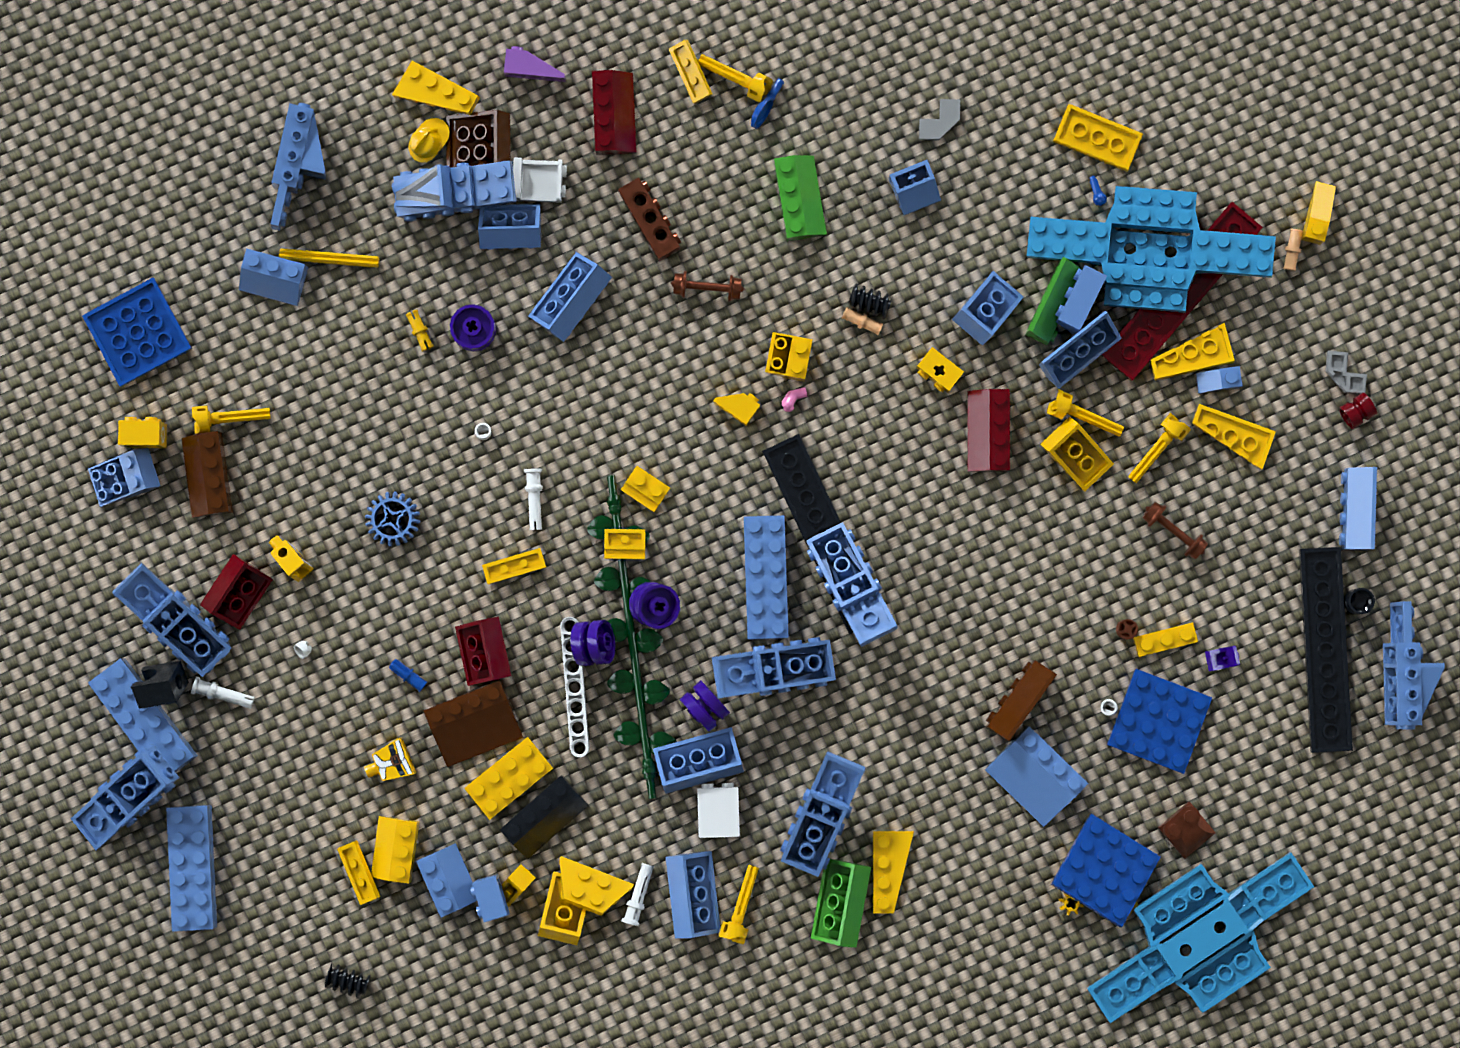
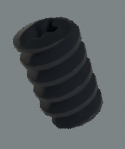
(870, 301)
(347, 981)

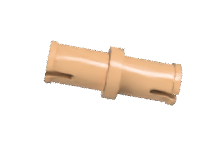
(1293, 249)
(862, 321)

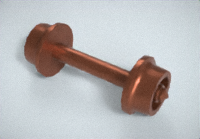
(681, 284)
(1196, 546)

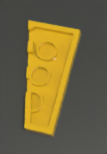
(1201, 353)
(889, 863)

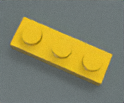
(690, 71)
(514, 566)
(1165, 639)
(358, 872)

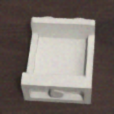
(539, 180)
(718, 811)

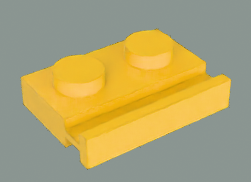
(645, 489)
(624, 544)

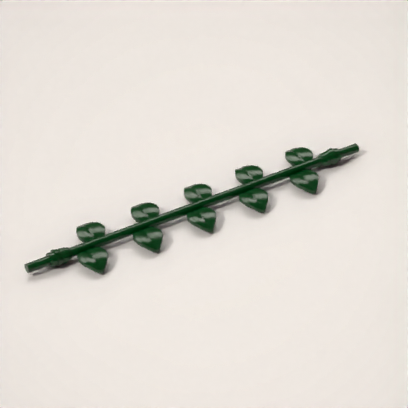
(645, 641)

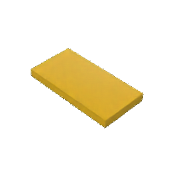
(1098, 137)

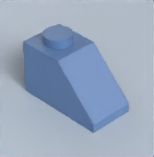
(1219, 380)

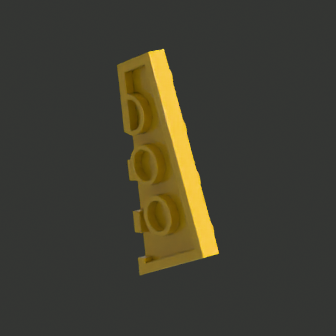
(430, 88)
(1238, 435)

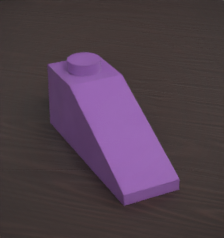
(525, 65)

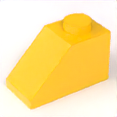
(739, 406)
(516, 883)

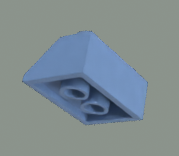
(510, 226)
(272, 277)
(1080, 299)
(447, 879)

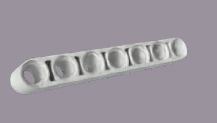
(572, 697)

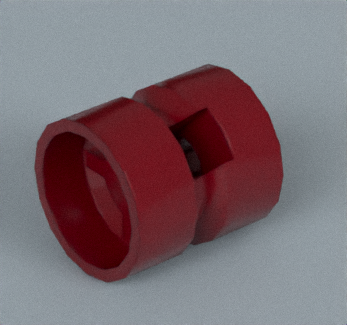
(1360, 409)

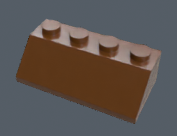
(206, 474)
(1021, 699)

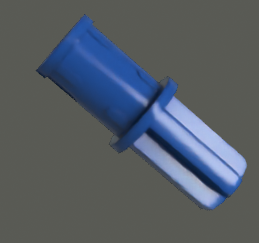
(408, 675)

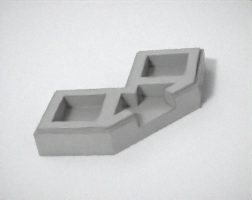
(948, 117)
(1337, 370)

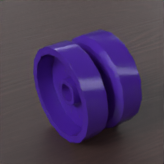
(467, 317)
(654, 605)
(592, 643)
(704, 706)

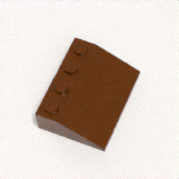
(478, 138)
(473, 723)

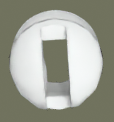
(482, 428)
(302, 649)
(1112, 704)

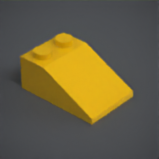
(1077, 453)
(560, 919)

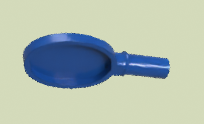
(764, 107)

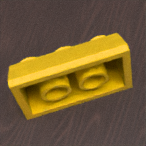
(395, 849)

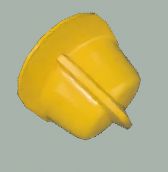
(428, 140)

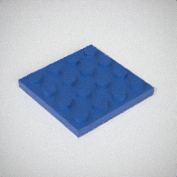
(137, 332)
(1159, 721)
(1105, 870)

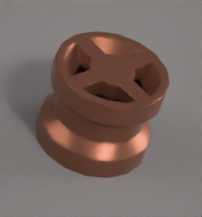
(1130, 628)

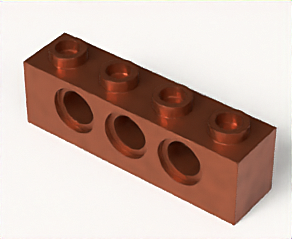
(640, 189)

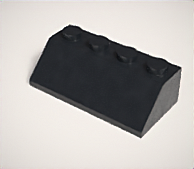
(544, 817)

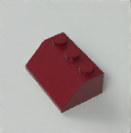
(236, 592)
(483, 651)

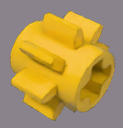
(1064, 901)

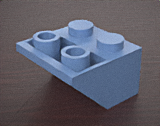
(915, 187)
(489, 898)

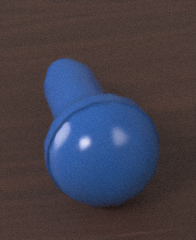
(1099, 197)

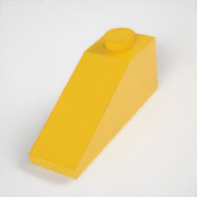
(1319, 213)

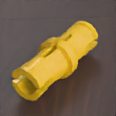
(419, 330)

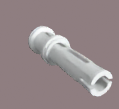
(533, 488)
(213, 691)
(636, 904)

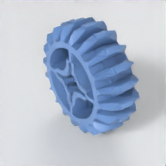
(401, 514)

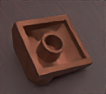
(1186, 830)

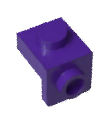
(1222, 658)

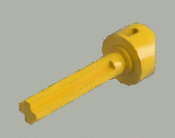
(755, 85)
(1063, 405)
(205, 419)
(1172, 429)
(733, 928)

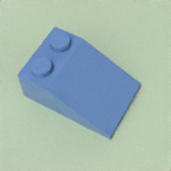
(987, 308)

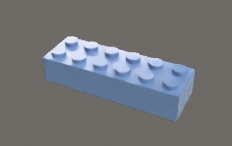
(766, 577)
(143, 726)
(191, 868)

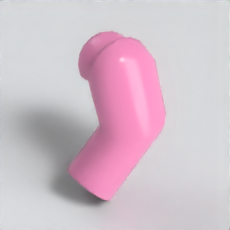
(791, 397)

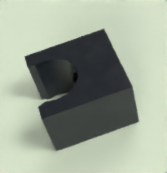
(162, 685)

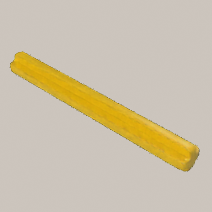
(329, 258)

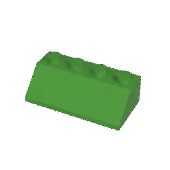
(799, 197)
(1044, 320)
(841, 903)

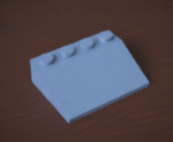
(1036, 776)

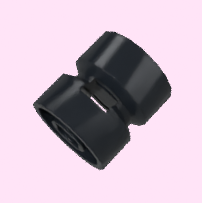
(1359, 601)

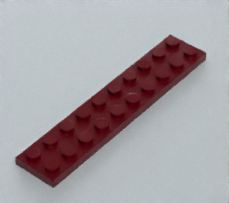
(1152, 328)

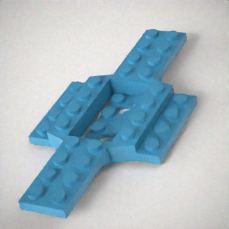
(1148, 276)
(1217, 961)

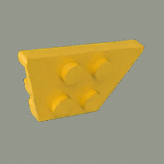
(590, 887)

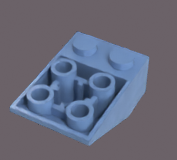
(124, 476)

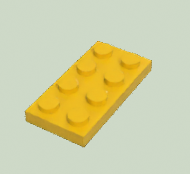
(508, 778)

